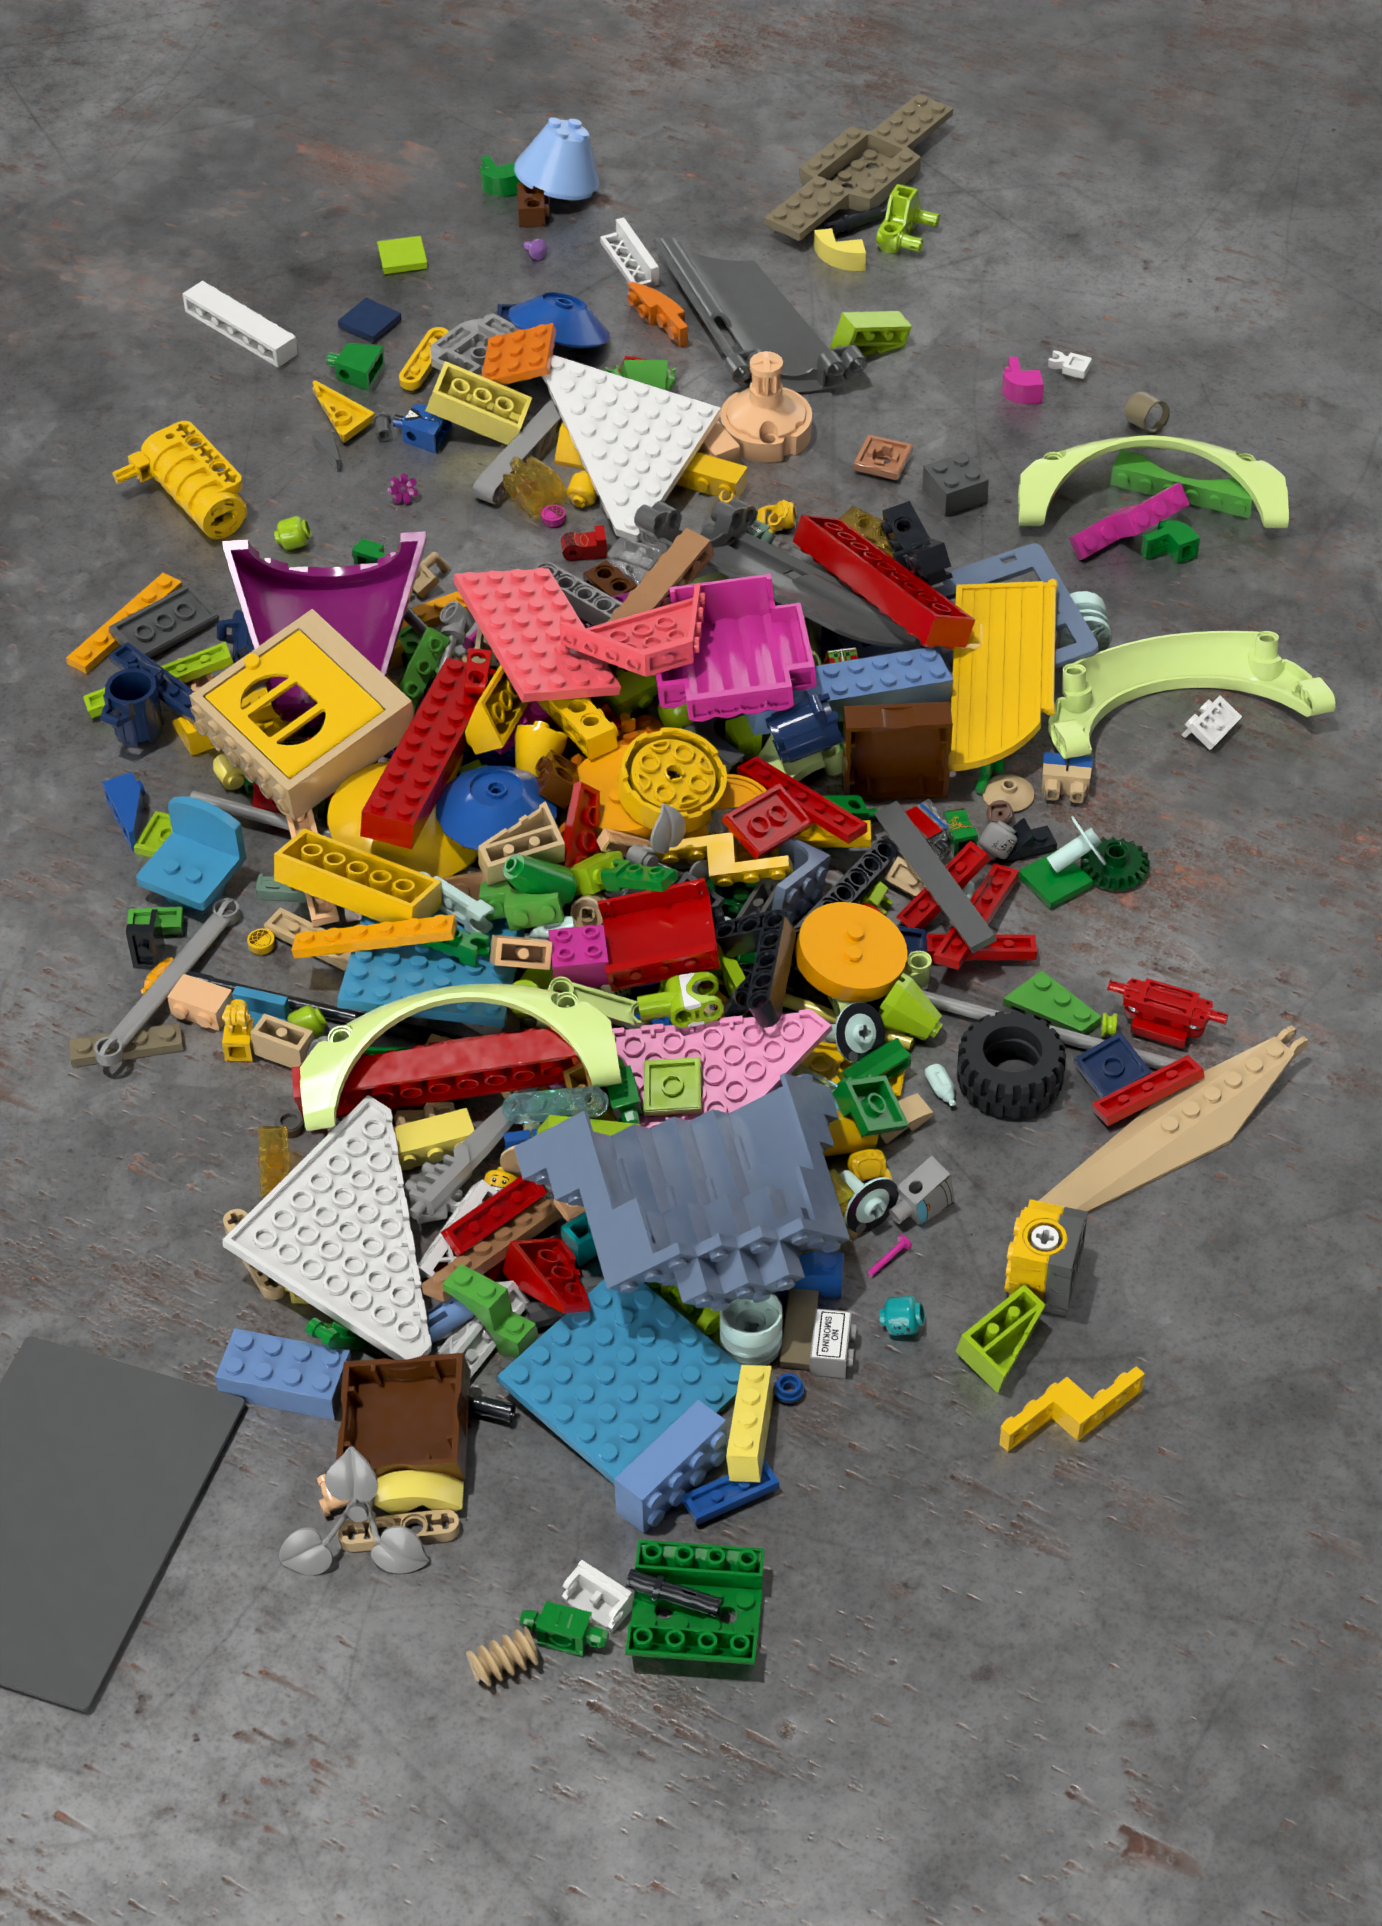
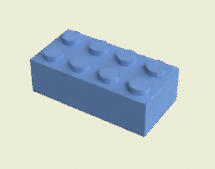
(283, 1373)
(671, 1467)

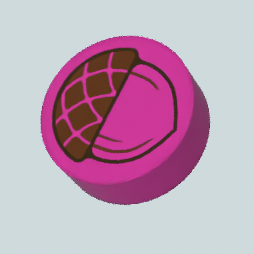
(553, 515)

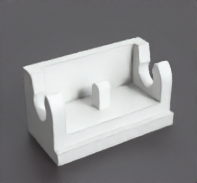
(599, 1594)

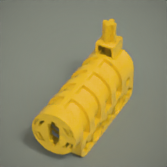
(191, 477)

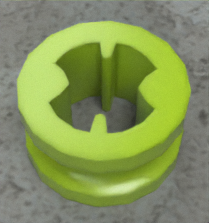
(1108, 1024)

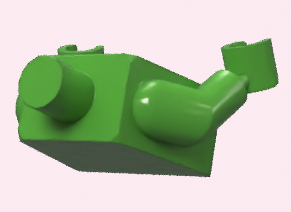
(647, 372)

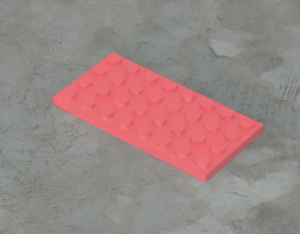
(522, 625)

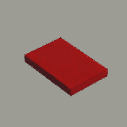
(767, 821)

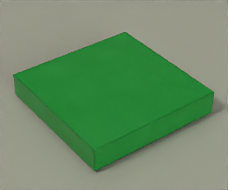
(1054, 887)

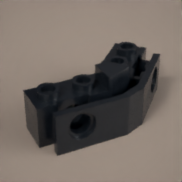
(913, 546)

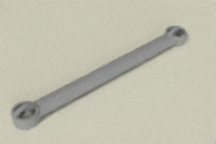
(165, 982)

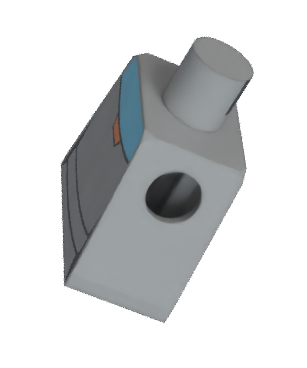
(924, 1193)

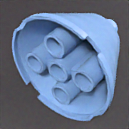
(560, 161)

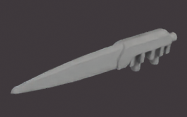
(446, 1179)

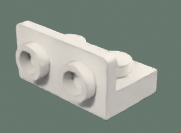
(1213, 723)

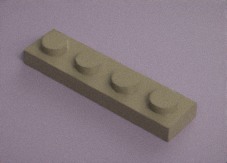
(145, 1043)

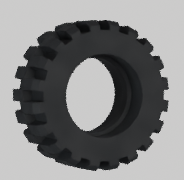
(1011, 1037)

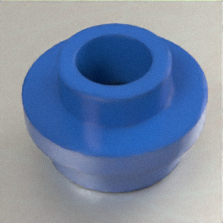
(788, 1381)

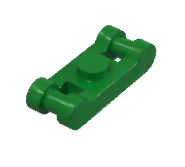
(334, 1335)

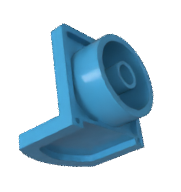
(197, 855)

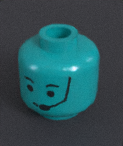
(902, 1315)

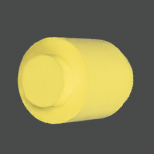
(229, 776)

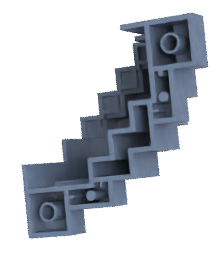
(702, 1200)

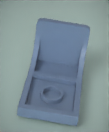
(805, 884)

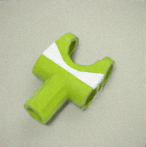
(683, 1001)

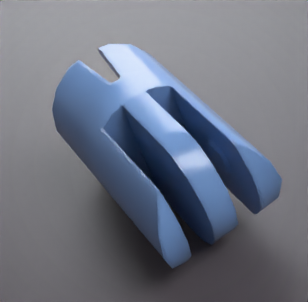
(446, 1318)

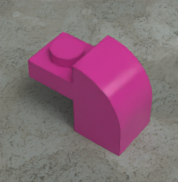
(1021, 386)

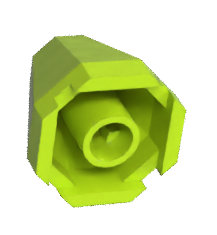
(910, 1011)

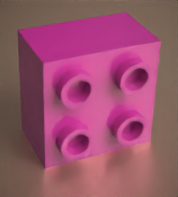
(580, 955)

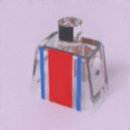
(931, 826)

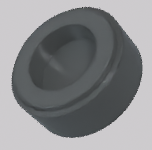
(293, 1121)

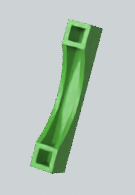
(1139, 474)

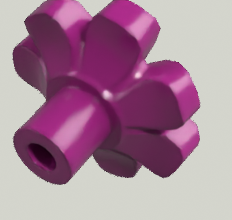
(403, 494)

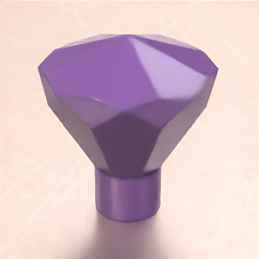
(536, 248)

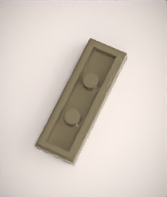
(799, 1329)

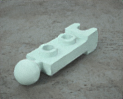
(466, 909)

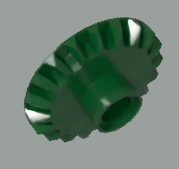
(1125, 866)

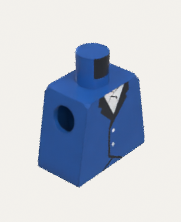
(422, 428)

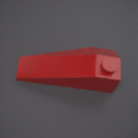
(547, 1273)

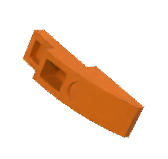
(659, 309)

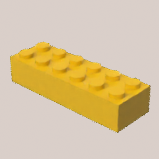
(355, 879)

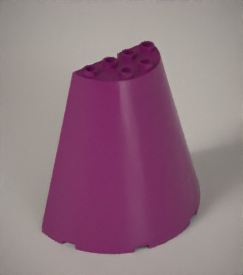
(357, 600)

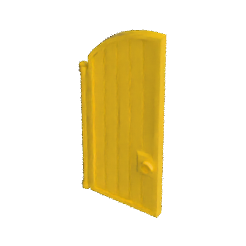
(1004, 670)

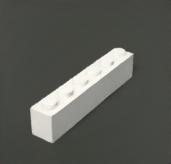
(240, 324)

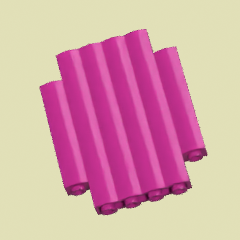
(747, 653)

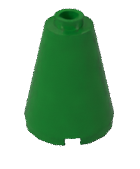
(540, 877)

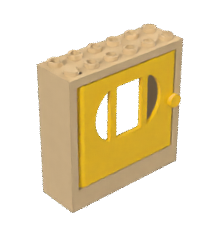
(361, 708)

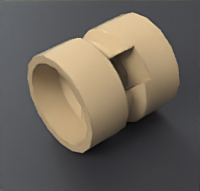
(586, 910)

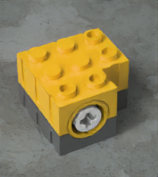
(1046, 1253)

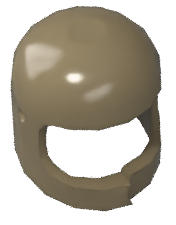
(1139, 406)

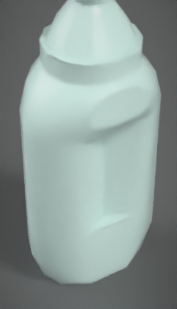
(541, 932)
(941, 1083)

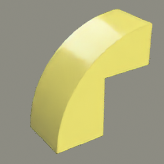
(843, 254)
(409, 1489)

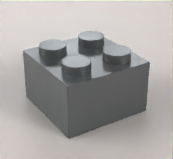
(955, 483)

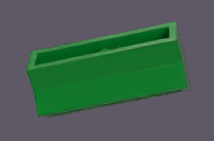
(886, 1060)

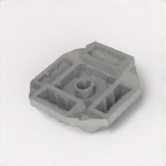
(468, 343)

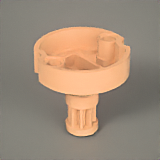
(767, 417)

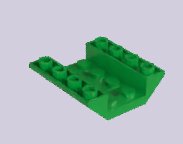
(691, 1634)

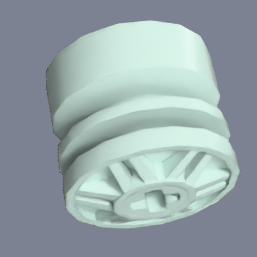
(1096, 617)
(752, 1331)

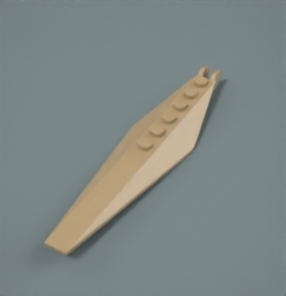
(1179, 1127)

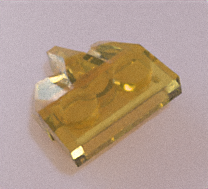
(533, 485)

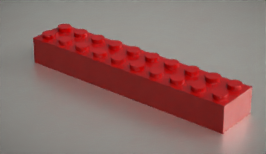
(884, 582)
(422, 761)
(454, 1070)

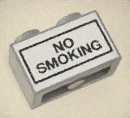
(830, 1343)

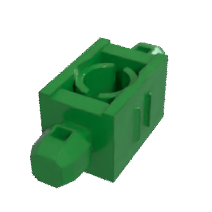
(625, 1097)
(564, 1628)

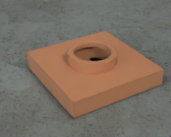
(878, 448)

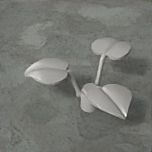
(666, 833)
(353, 1480)

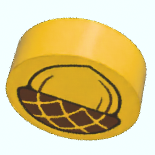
(261, 941)

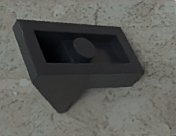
(1031, 841)

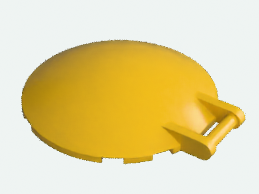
(432, 851)

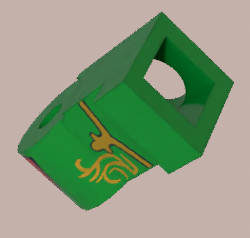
(960, 829)

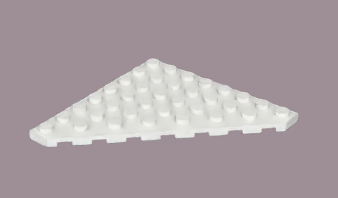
(628, 436)
(344, 1235)

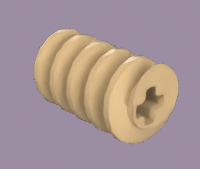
(503, 1656)

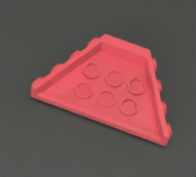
(644, 641)

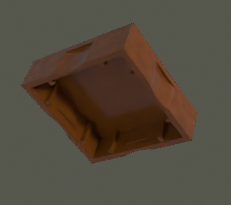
(897, 751)
(407, 1413)

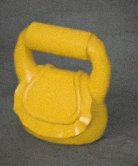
(783, 509)
(868, 1164)

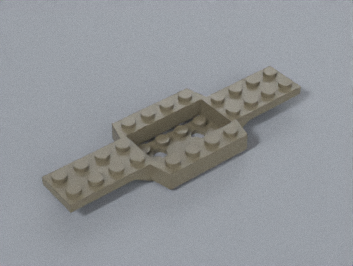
(888, 148)

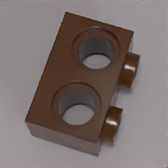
(532, 206)
(608, 579)
(556, 778)

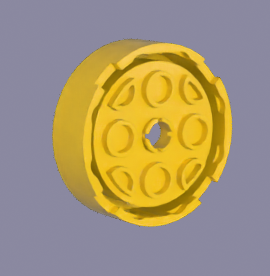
(646, 785)

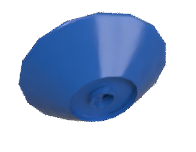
(572, 318)
(486, 802)

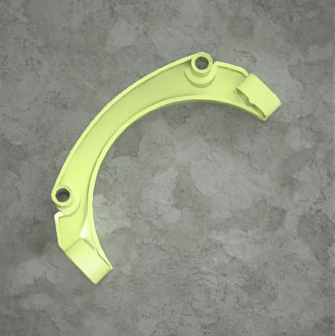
(1046, 475)
(1178, 661)
(331, 1061)

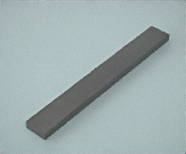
(935, 877)

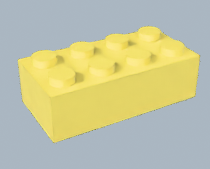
(478, 403)

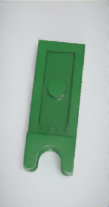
(637, 877)
(465, 946)

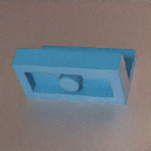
(263, 1003)

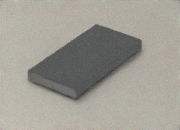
(165, 622)

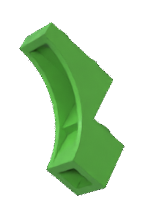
(521, 908)
(493, 1308)

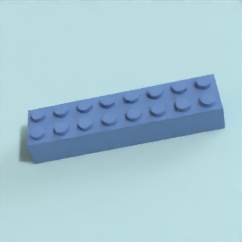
(875, 680)

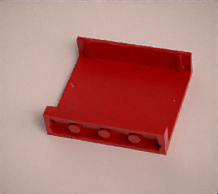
(659, 934)

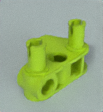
(902, 211)

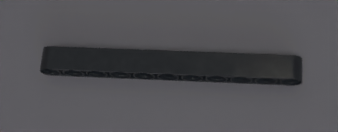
(847, 889)

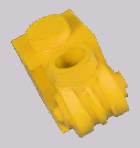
(237, 1030)

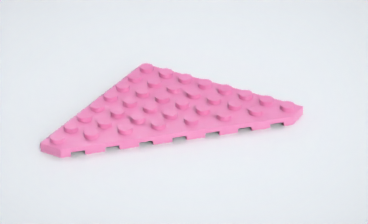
(735, 1053)

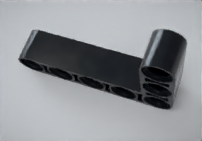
(773, 941)

